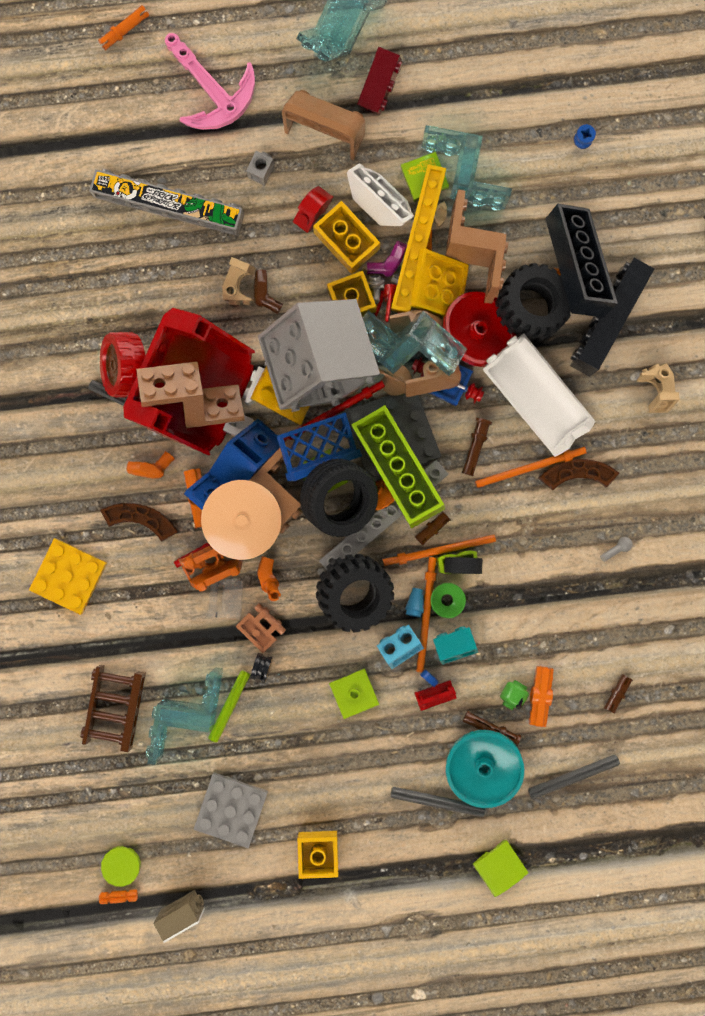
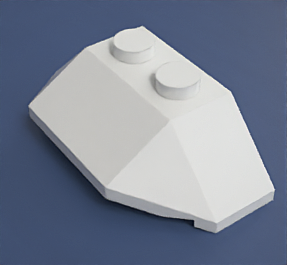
(378, 197)

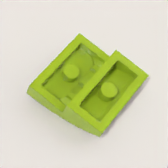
(500, 868)

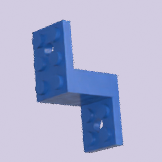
(237, 461)

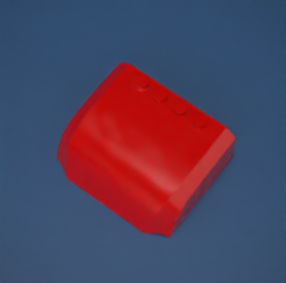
(221, 362)

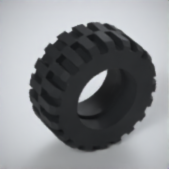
(517, 318)
(368, 610)

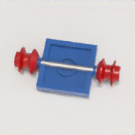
(454, 394)

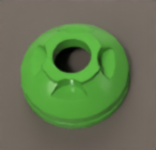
(455, 607)

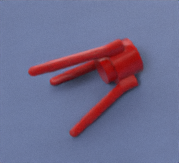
(388, 296)

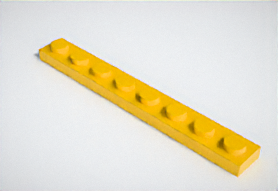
(418, 236)

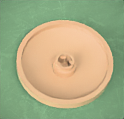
(241, 519)

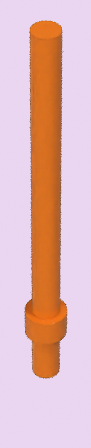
(565, 456)
(402, 558)
(430, 577)

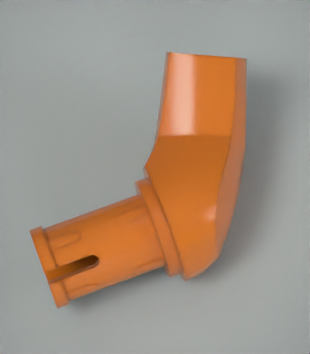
(149, 470)
(267, 579)

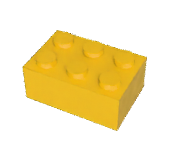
(346, 237)

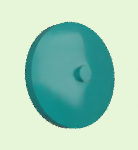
(484, 768)

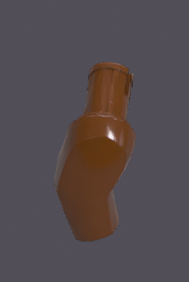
(261, 293)

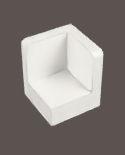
(236, 427)

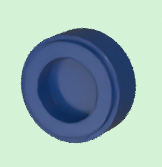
(429, 678)

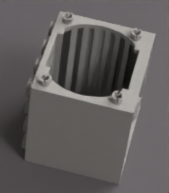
(318, 353)

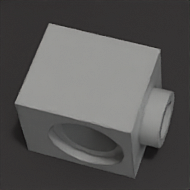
(260, 175)

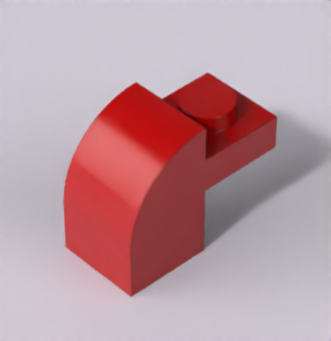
(311, 207)

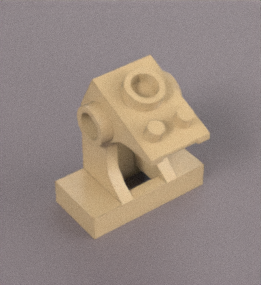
(236, 273)
(666, 396)

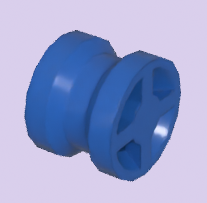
(583, 141)

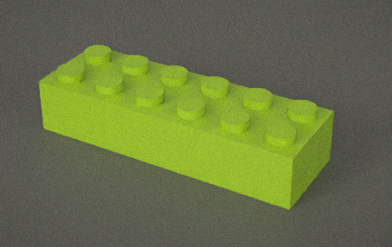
(398, 467)

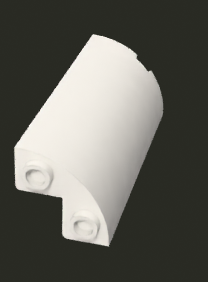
(538, 394)

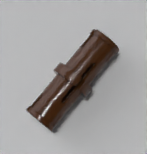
(432, 528)
(618, 693)

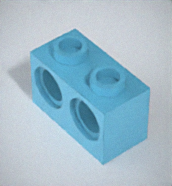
(402, 651)

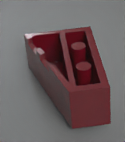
(380, 81)

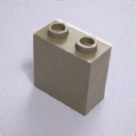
(179, 916)

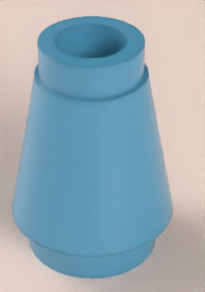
(415, 603)

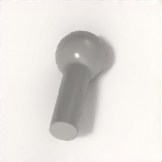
(624, 544)

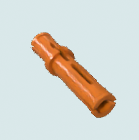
(117, 33)

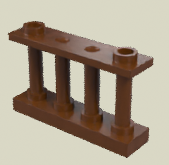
(128, 720)

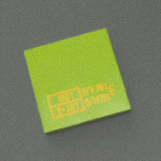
(415, 171)

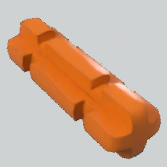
(118, 896)

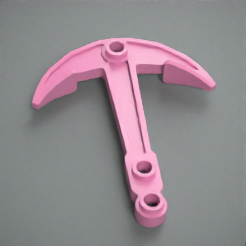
(221, 116)

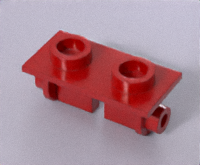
(435, 695)

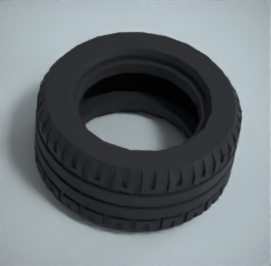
(322, 480)

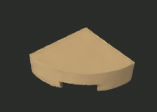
(440, 215)

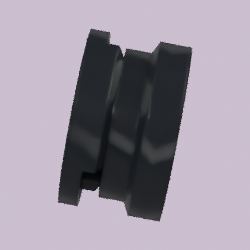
(261, 667)

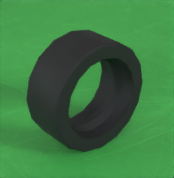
(463, 565)

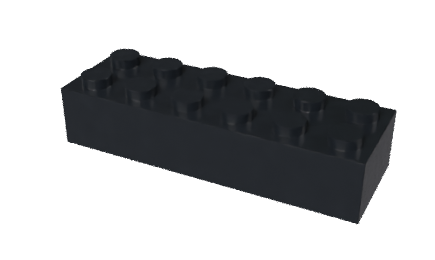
(581, 261)
(604, 330)

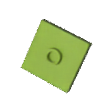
(354, 693)

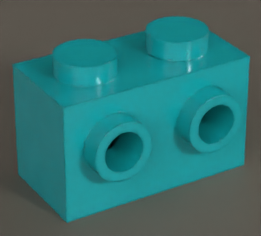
(455, 645)

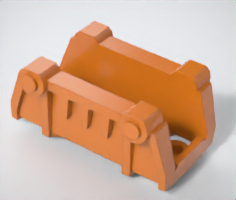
(211, 572)

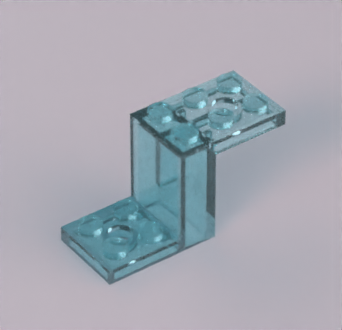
(338, 27)
(467, 148)
(420, 335)
(184, 715)

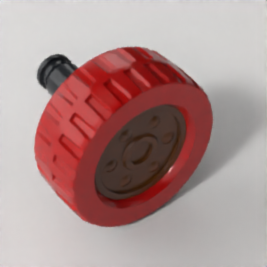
(119, 358)

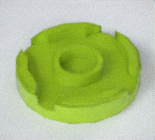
(120, 866)

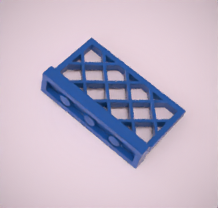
(303, 470)

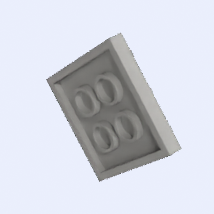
(230, 810)

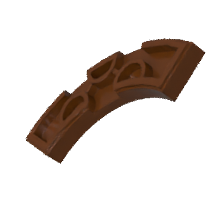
(578, 468)
(140, 514)

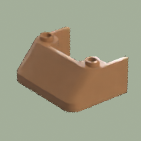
(325, 118)
(434, 377)

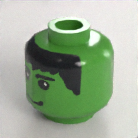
(514, 695)

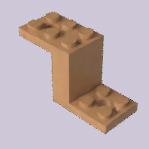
(477, 247)
(184, 386)
(288, 504)

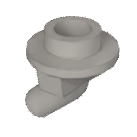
(375, 283)

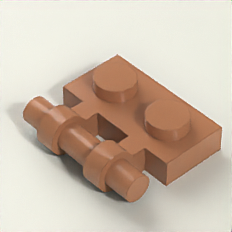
(256, 632)

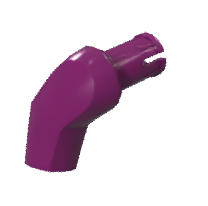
(391, 263)

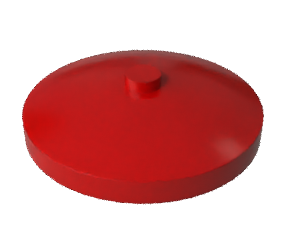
(476, 327)

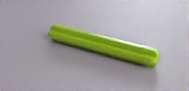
(229, 706)

